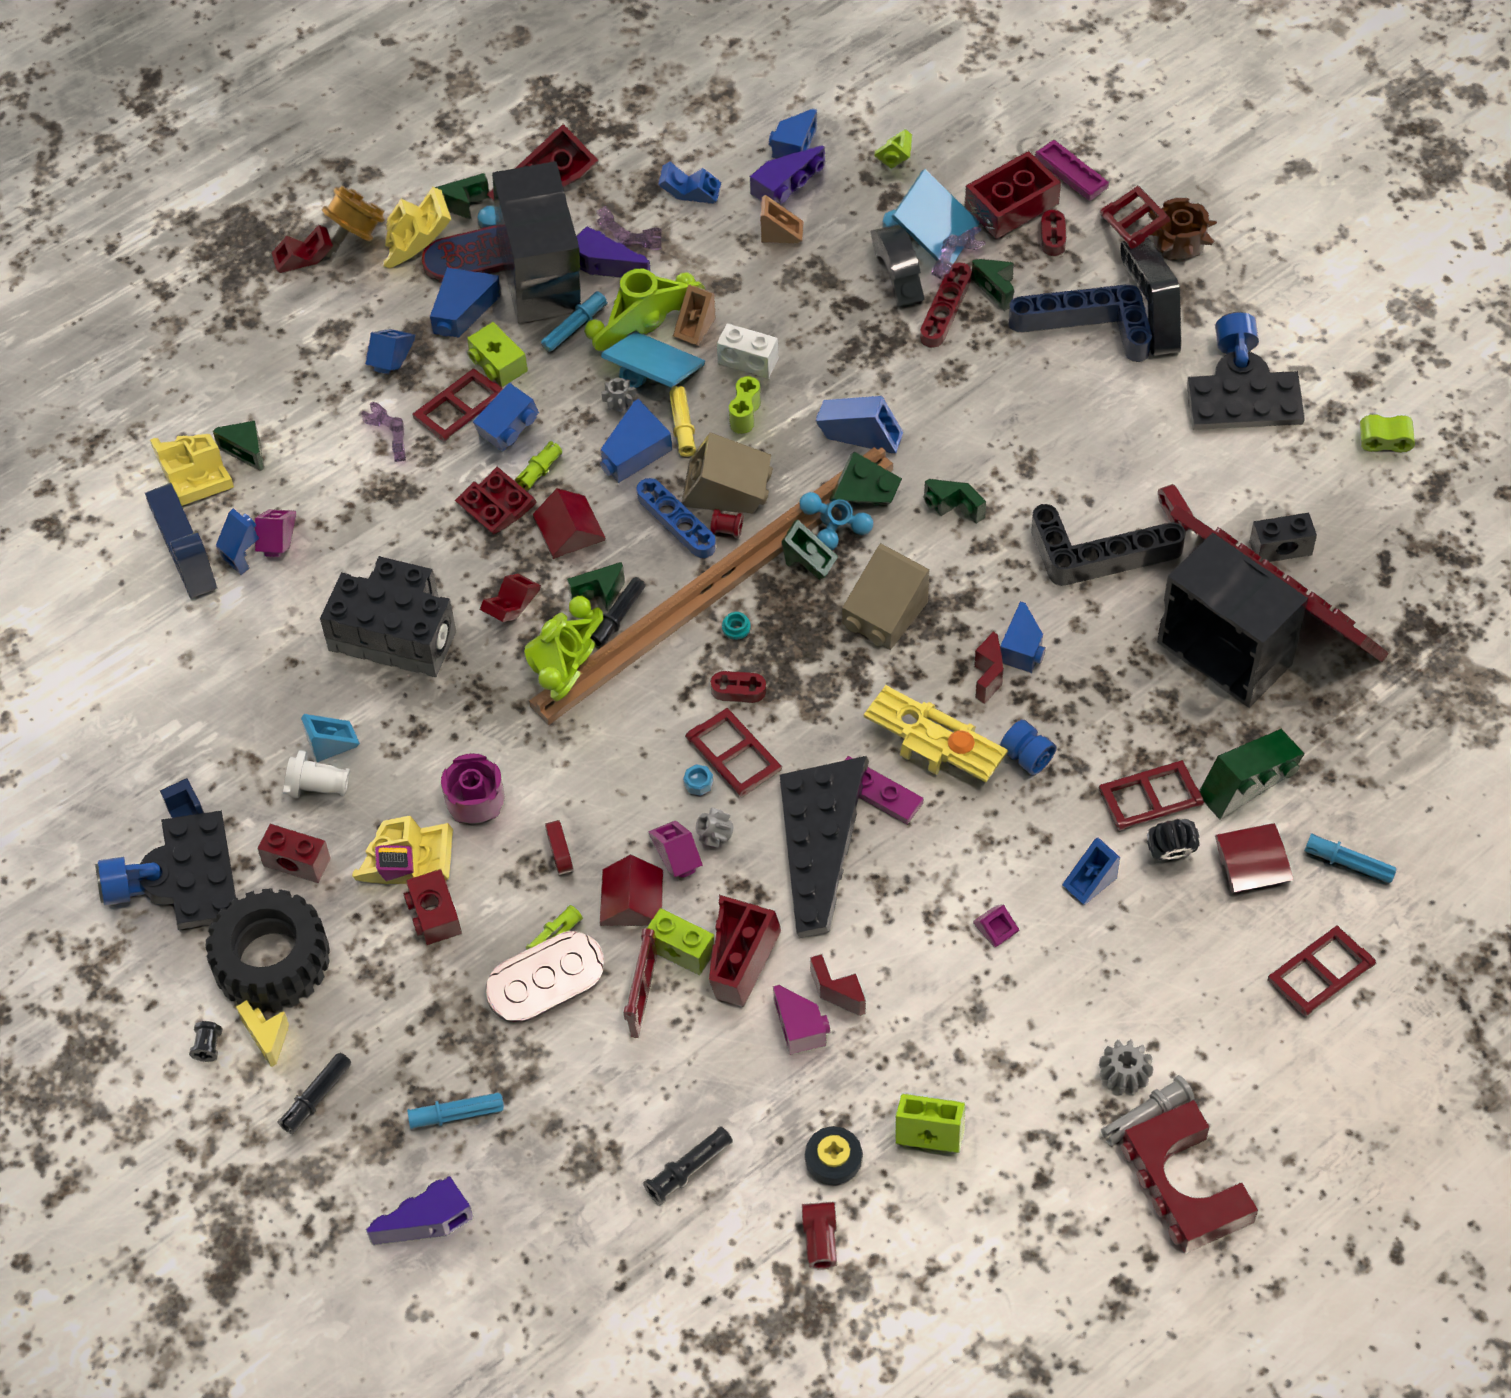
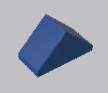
(1093, 872)

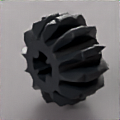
(1173, 839)

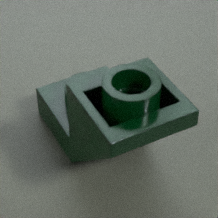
(948, 495)

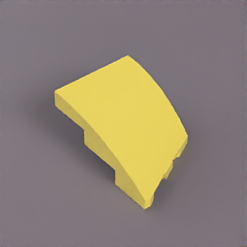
(414, 227)
(192, 466)
(429, 846)

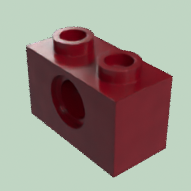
(294, 853)
(428, 891)

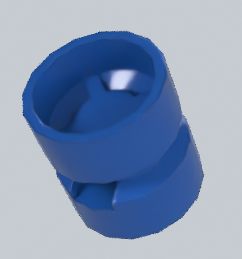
(1031, 750)

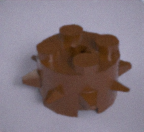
(1185, 232)

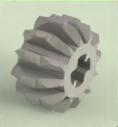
(1124, 1078)

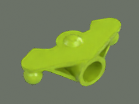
(639, 306)
(563, 647)

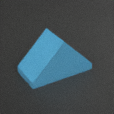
(328, 736)

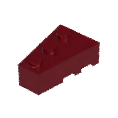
(741, 948)

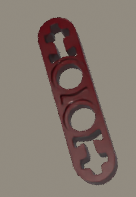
(949, 305)

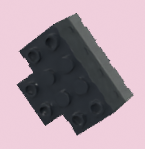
(390, 617)

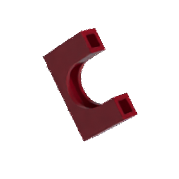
(1190, 1219)

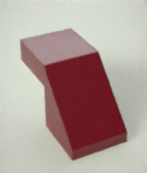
(295, 254)
(512, 598)
(989, 661)
(841, 992)

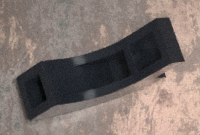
(901, 261)

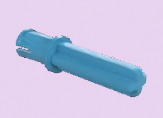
(583, 313)
(1349, 858)
(455, 1110)

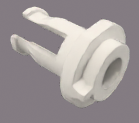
(313, 777)

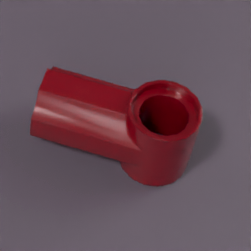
(819, 1227)

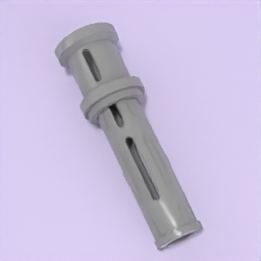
(1159, 1103)

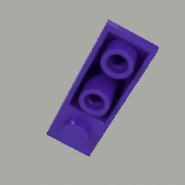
(786, 174)
(605, 256)
(428, 1215)

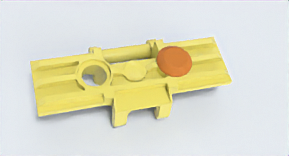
(960, 748)

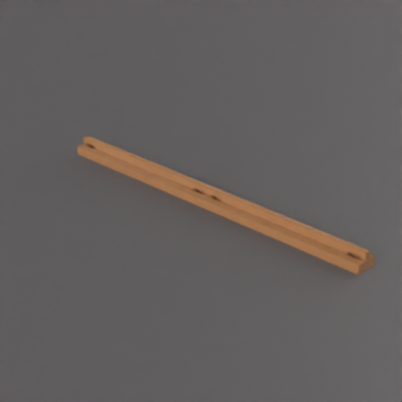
(687, 602)

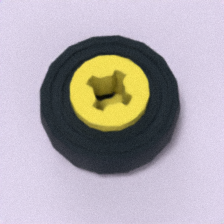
(833, 1167)

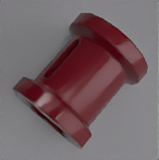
(727, 523)

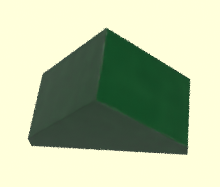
(241, 442)

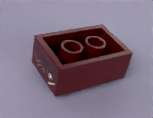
(1012, 194)

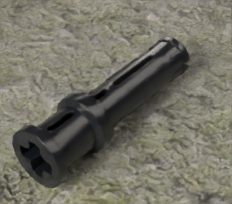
(673, 1170)

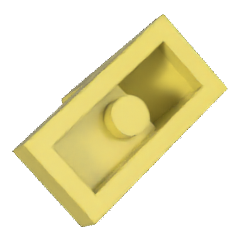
(267, 1034)

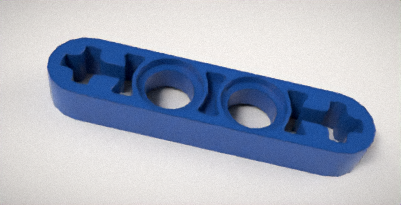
(678, 516)

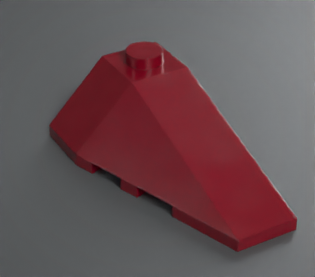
(567, 150)

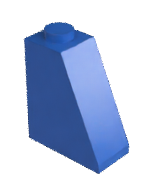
(462, 300)
(860, 422)
(634, 443)

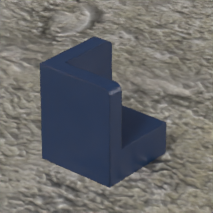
(181, 799)

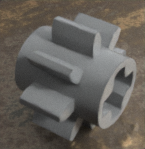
(618, 394)
(714, 827)

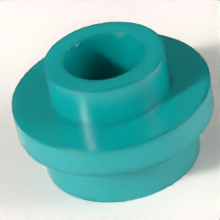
(736, 619)

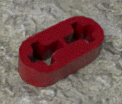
(1057, 232)
(1168, 498)
(738, 686)
(559, 847)

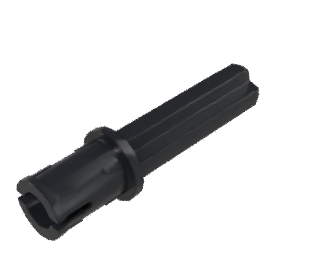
(612, 619)
(306, 1103)

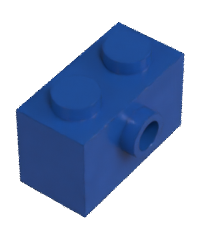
(506, 417)

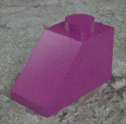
(274, 531)
(676, 848)
(800, 1021)

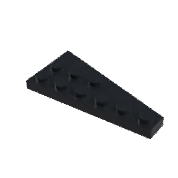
(819, 829)

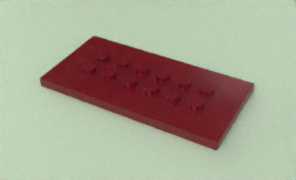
(1316, 605)

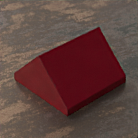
(567, 523)
(630, 892)

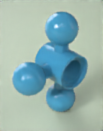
(861, 523)

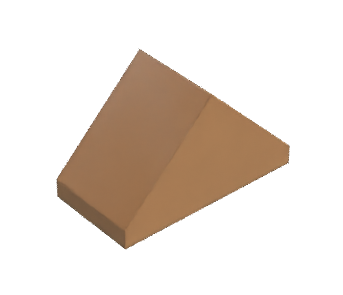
(779, 224)
(695, 315)

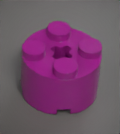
(473, 789)

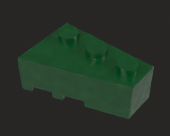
(1249, 771)

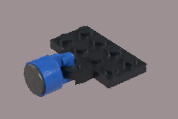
(1243, 388)
(186, 871)

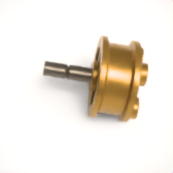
(352, 215)

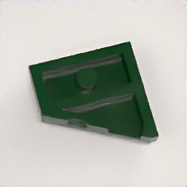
(865, 482)

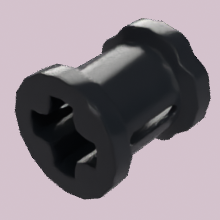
(200, 1050)

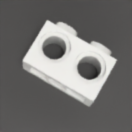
(747, 350)

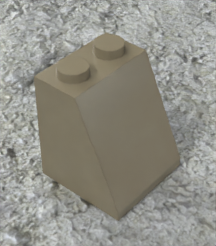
(727, 476)
(886, 597)

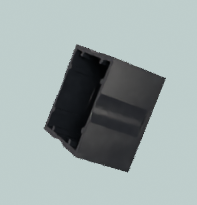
(537, 241)
(1231, 619)

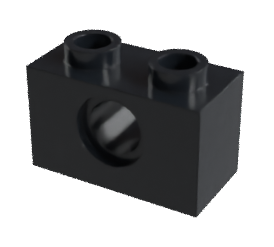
(1283, 537)

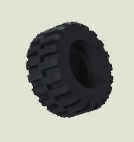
(256, 917)

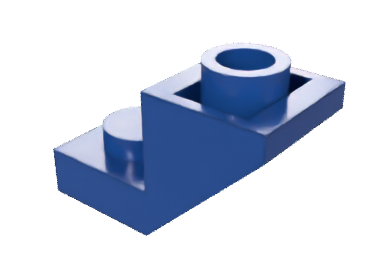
(697, 187)
(235, 539)

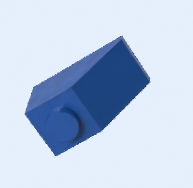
(793, 134)
(388, 349)
(1023, 641)

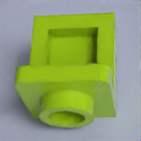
(895, 150)

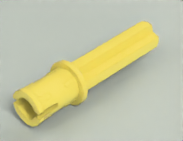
(683, 428)

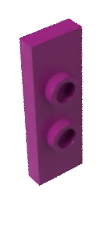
(1072, 170)
(889, 796)

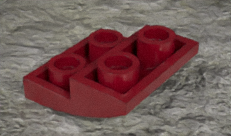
(496, 501)
(1254, 857)

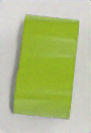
(744, 405)
(1387, 433)

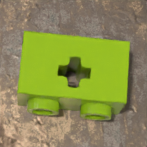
(496, 354)
(682, 941)
(930, 1123)

